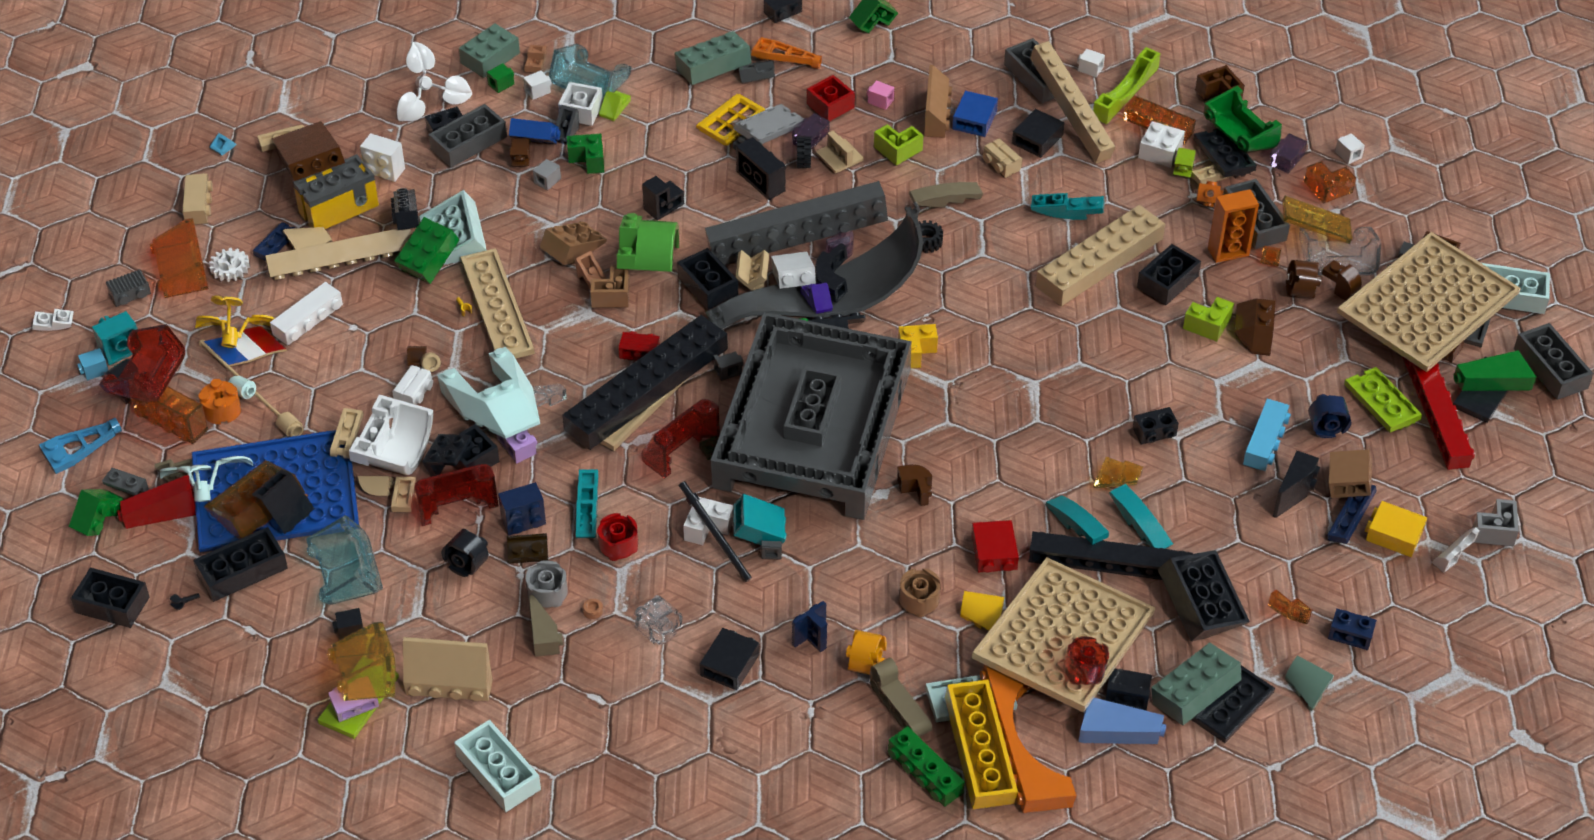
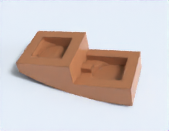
(536, 58)

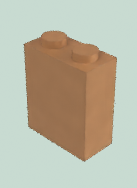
(1350, 473)

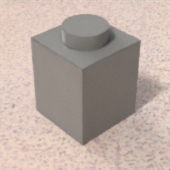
(547, 174)

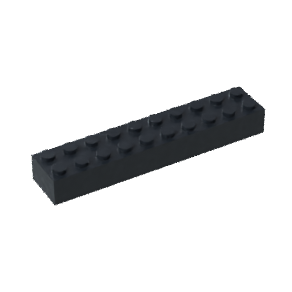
(645, 382)

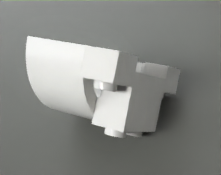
(394, 448)

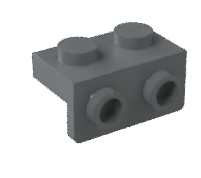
(125, 482)

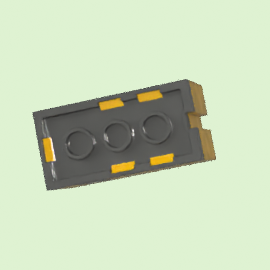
(336, 193)

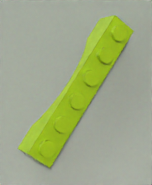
(1112, 102)

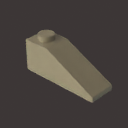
(544, 629)

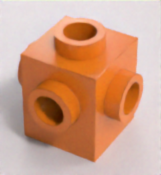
(1202, 193)

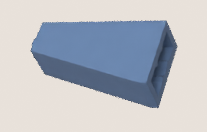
(1120, 724)

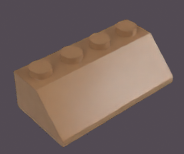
(937, 104)

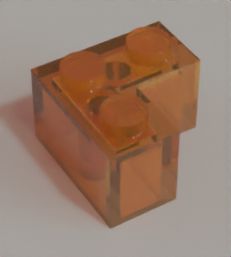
(1329, 184)

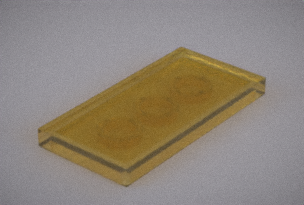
(1317, 219)

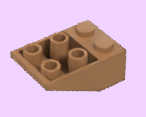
(571, 241)

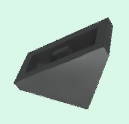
(567, 122)

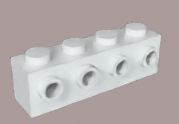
(306, 313)

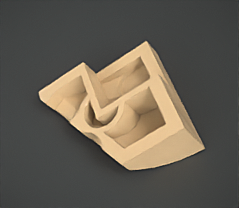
(307, 237)

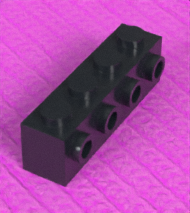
(404, 209)

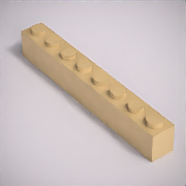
(1072, 102)
(337, 252)

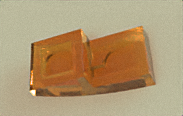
(1292, 610)

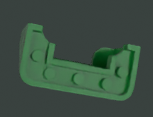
(1240, 124)

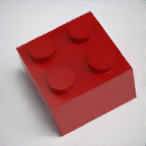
(830, 98)

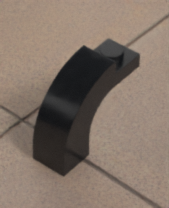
(825, 268)

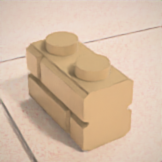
(1002, 158)

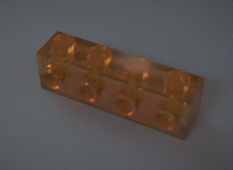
(1143, 112)

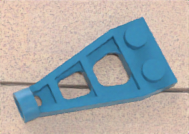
(61, 460)

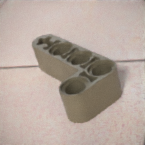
(896, 698)

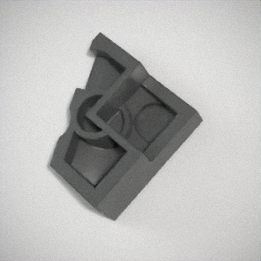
(757, 71)

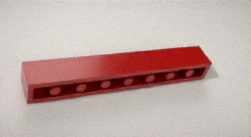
(1441, 416)

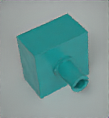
(112, 336)

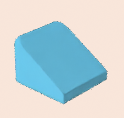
(222, 144)

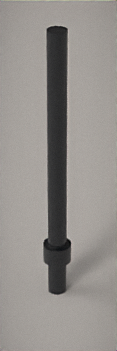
(693, 500)

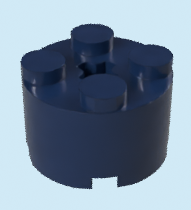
(1329, 416)

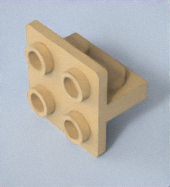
(838, 153)
(753, 270)

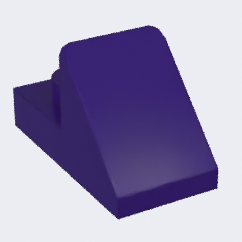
(818, 297)

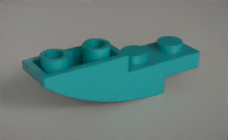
(1061, 206)

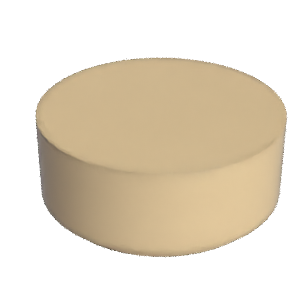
(430, 361)

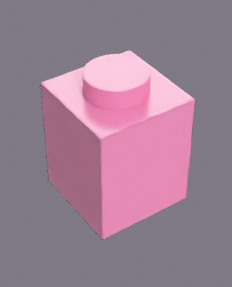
(880, 95)

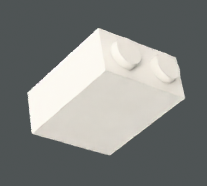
(793, 270)

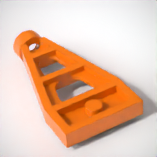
(764, 50)

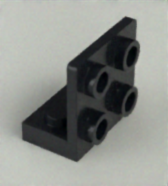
(445, 451)
(1129, 688)

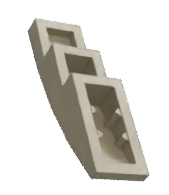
(941, 194)

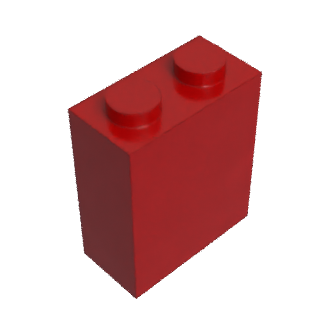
(995, 546)

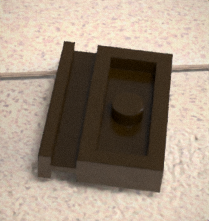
(527, 548)

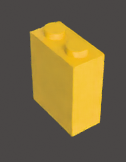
(1395, 528)

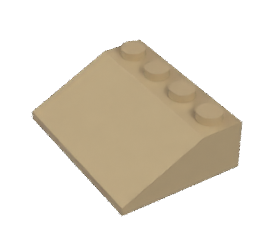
(446, 669)

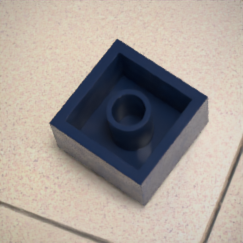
(522, 508)

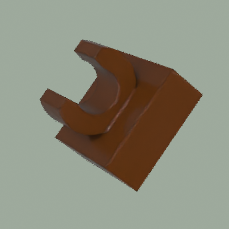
(414, 355)

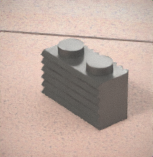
(128, 288)

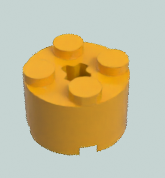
(865, 651)

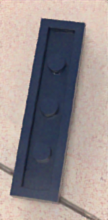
(1350, 517)

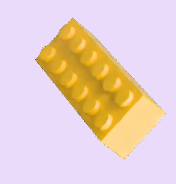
(980, 744)

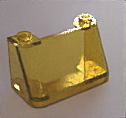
(365, 664)

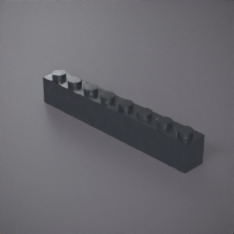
(1101, 556)

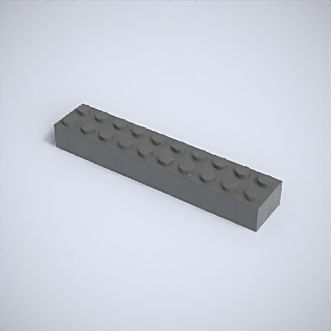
(798, 223)

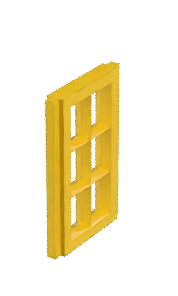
(727, 107)

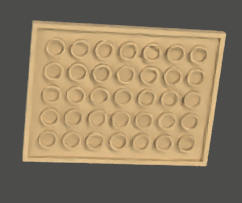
(1428, 301)
(1047, 616)

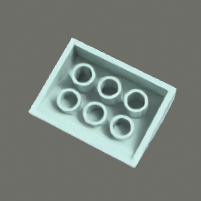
(462, 217)

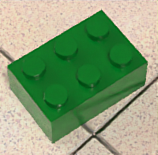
(427, 250)

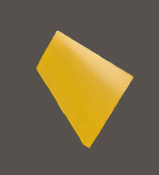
(981, 609)

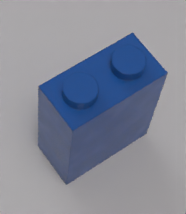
(975, 113)
(534, 130)

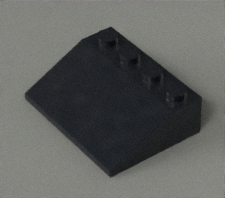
(1202, 594)

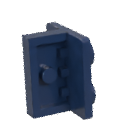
(811, 627)

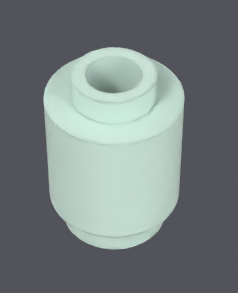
(245, 387)

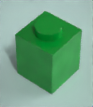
(500, 78)

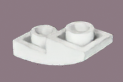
(47, 321)

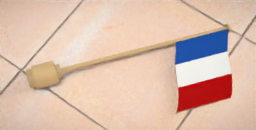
(252, 345)

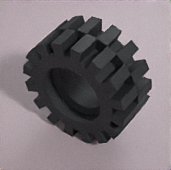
(803, 152)
(936, 234)

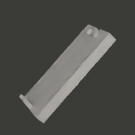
(769, 124)

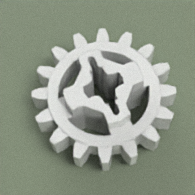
(229, 264)

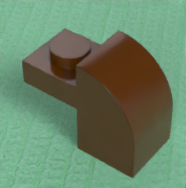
(520, 152)
(1346, 278)
(915, 478)

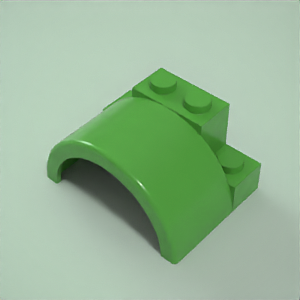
(646, 244)

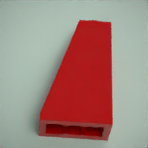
(159, 504)

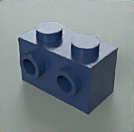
(1352, 629)

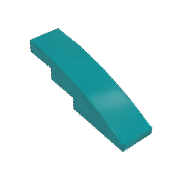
(587, 503)
(1141, 518)
(1078, 519)

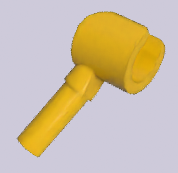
(464, 306)

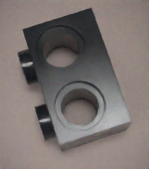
(441, 118)
(1155, 425)

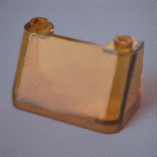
(179, 260)

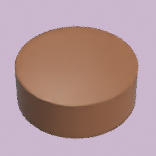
(592, 609)

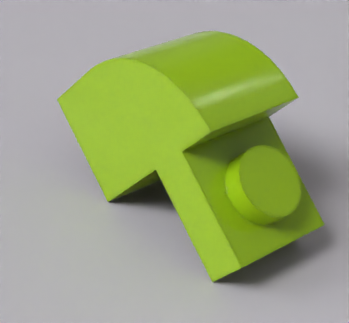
(1184, 162)

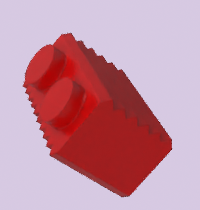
(636, 345)

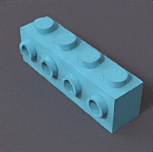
(1266, 435)

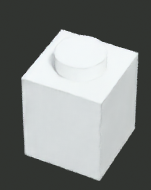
(1091, 62)
(537, 84)
(1349, 148)

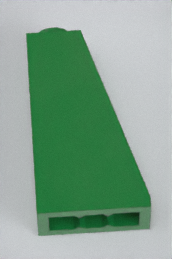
(1495, 373)

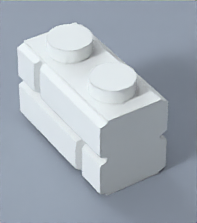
(413, 385)

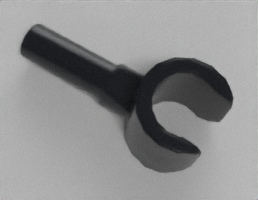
(178, 602)

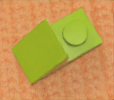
(614, 104)

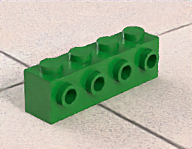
(925, 766)

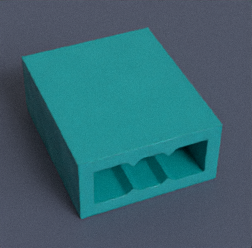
(758, 520)

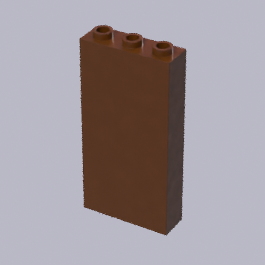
(308, 150)

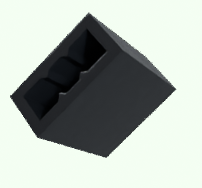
(1038, 133)
(283, 501)
(729, 658)

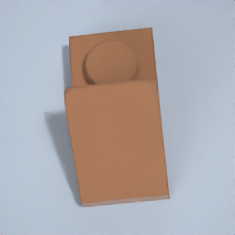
(588, 268)

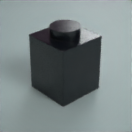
(347, 622)

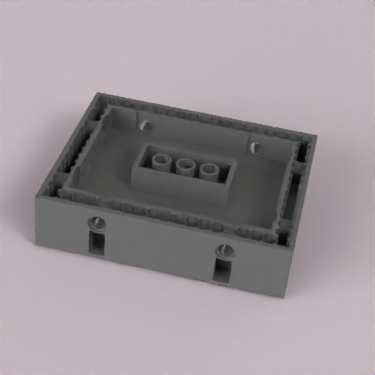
(813, 411)

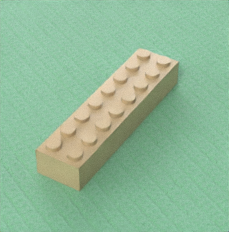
(1100, 255)

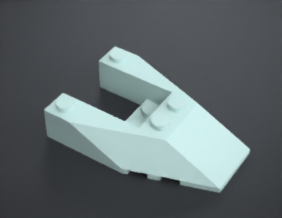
(502, 408)

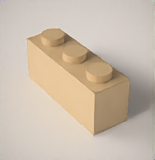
(197, 198)

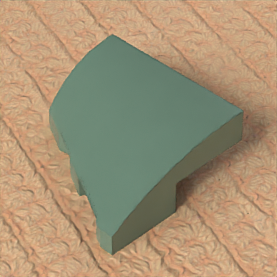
(1308, 681)

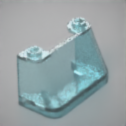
(571, 65)
(345, 561)

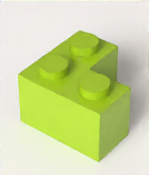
(896, 145)
(1209, 321)

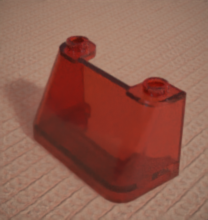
(152, 366)
(696, 422)
(454, 487)

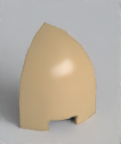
(376, 484)

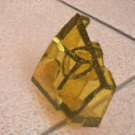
(1117, 474)

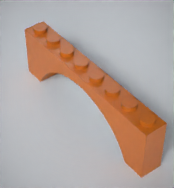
(1036, 785)

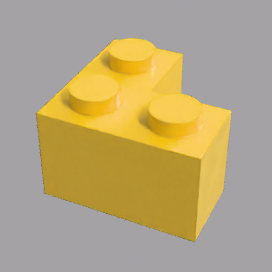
(923, 339)

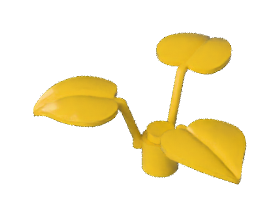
(230, 334)

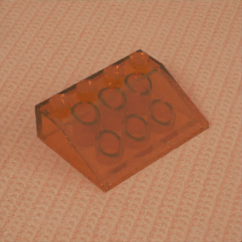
(237, 507)

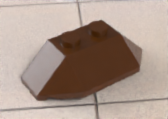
(1256, 325)

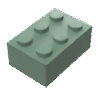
(489, 50)

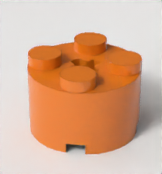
(220, 401)

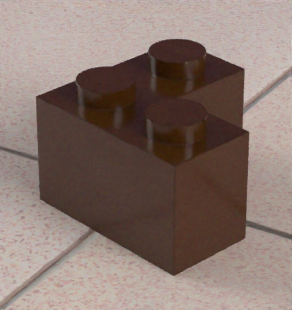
(1217, 82)

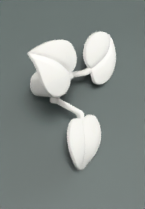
(418, 60)

